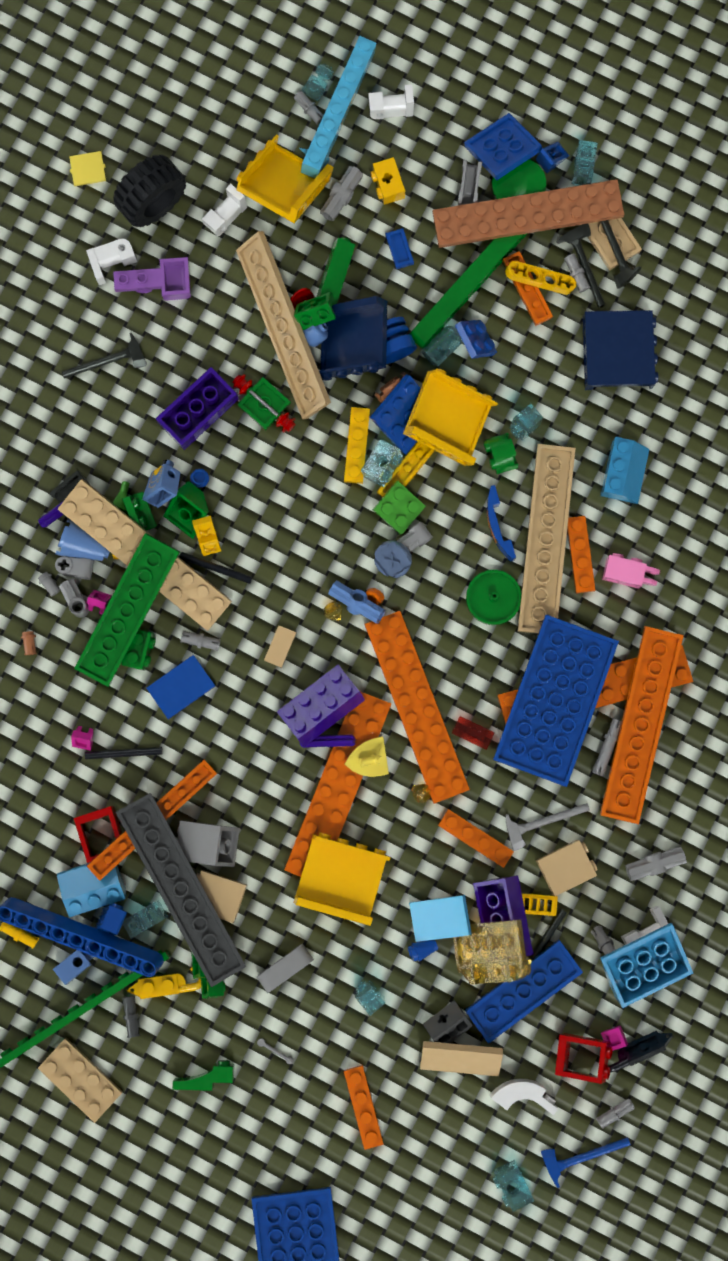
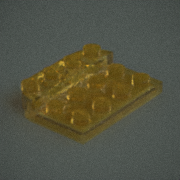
(492, 953)

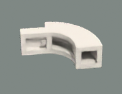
(520, 1089)

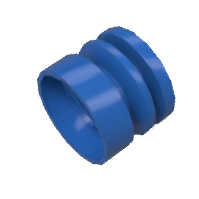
(398, 343)

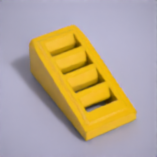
(539, 912)

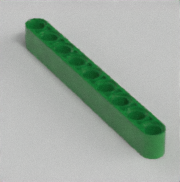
(463, 289)

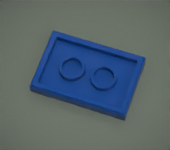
(181, 687)

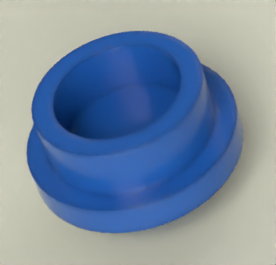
(199, 478)

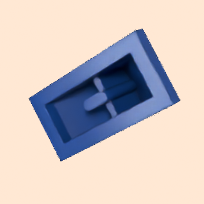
(551, 156)

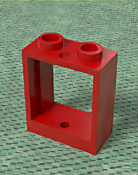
(79, 821)
(563, 1058)

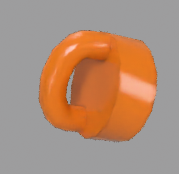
(375, 596)

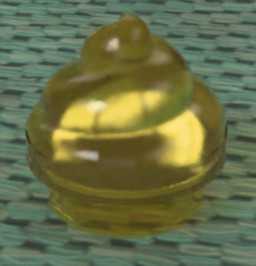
(333, 611)
(421, 793)

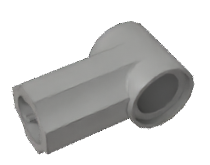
(416, 537)
(74, 597)

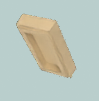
(280, 646)

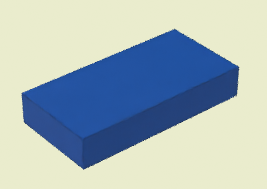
(399, 248)

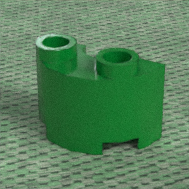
(502, 453)

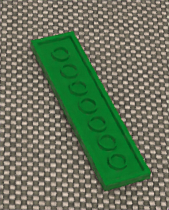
(127, 609)

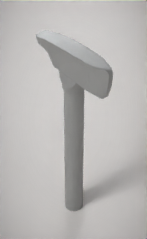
(516, 830)

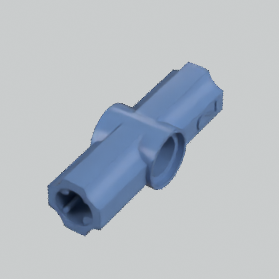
(356, 602)

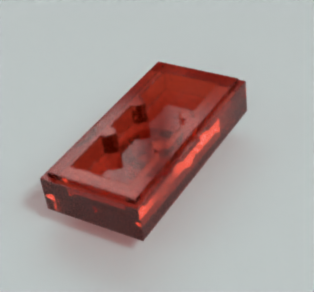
(473, 733)

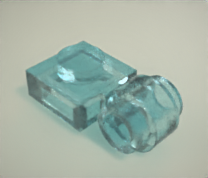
(316, 85)

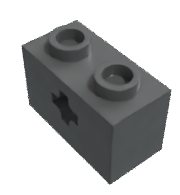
(447, 1024)

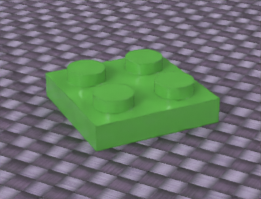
(399, 507)

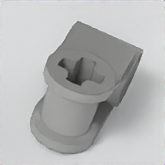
(78, 567)

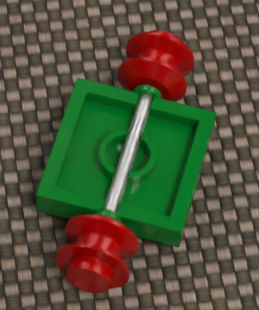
(264, 403)

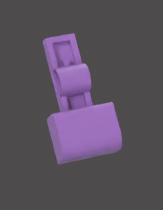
(171, 278)

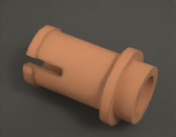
(29, 643)

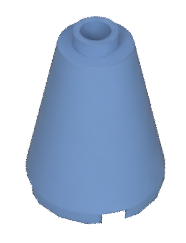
(79, 544)

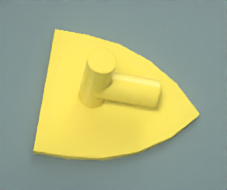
(369, 758)

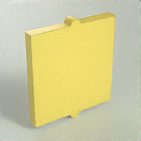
(87, 168)

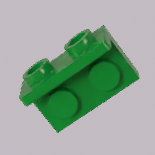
(315, 311)
(139, 511)
(138, 653)

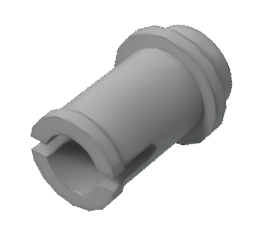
(49, 584)

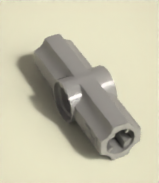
(341, 193)
(655, 863)

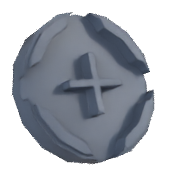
(393, 559)

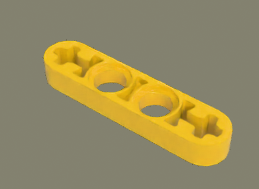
(540, 281)

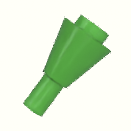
(118, 501)

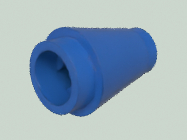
(422, 949)

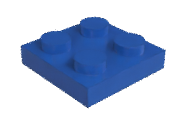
(476, 338)

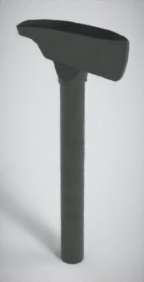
(574, 238)
(626, 273)
(133, 351)

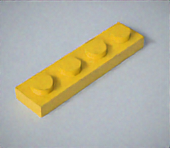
(356, 445)

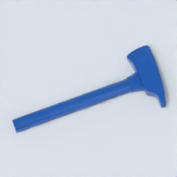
(556, 1166)

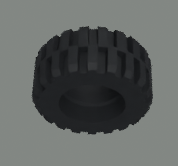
(149, 190)

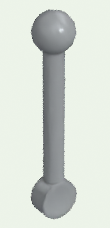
(261, 1042)

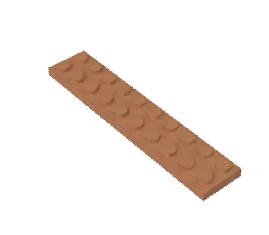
(528, 213)

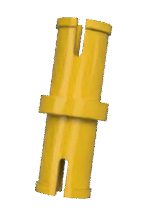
(19, 934)

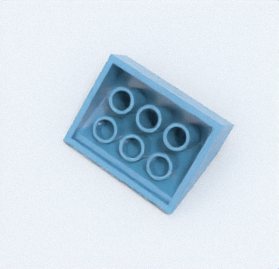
(646, 965)

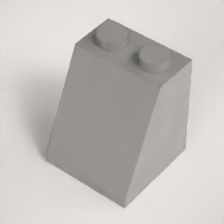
(208, 843)

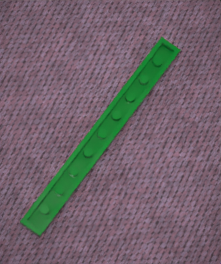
(74, 1012)

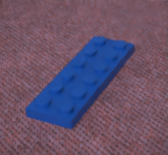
(514, 1000)

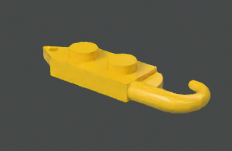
(163, 986)

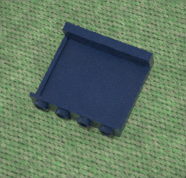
(355, 339)
(619, 349)

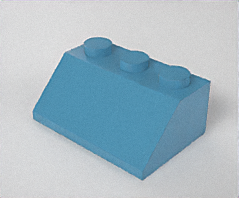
(625, 470)
(84, 892)

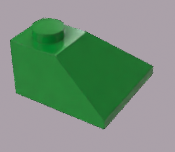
(185, 507)

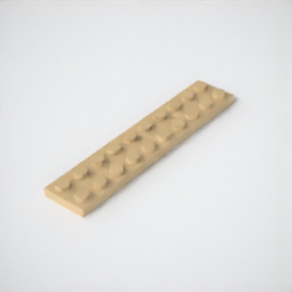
(282, 325)
(546, 536)
(122, 537)

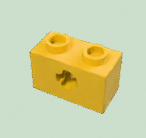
(388, 171)

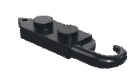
(641, 1050)

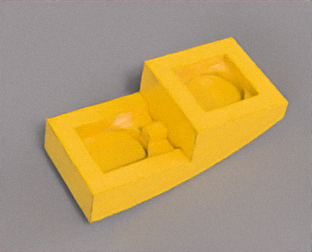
(206, 535)

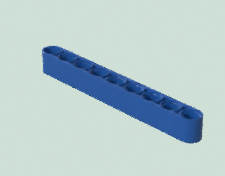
(81, 937)

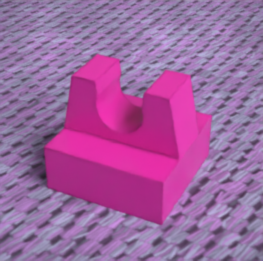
(99, 600)
(81, 739)
(616, 1037)

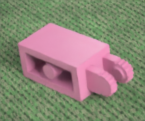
(627, 571)

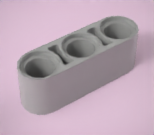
(285, 968)

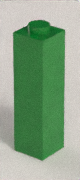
(336, 268)

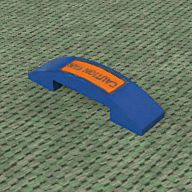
(504, 546)

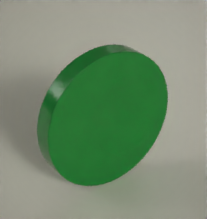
(522, 180)
(493, 597)

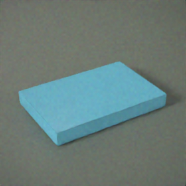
(440, 918)

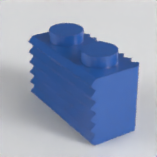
(111, 919)

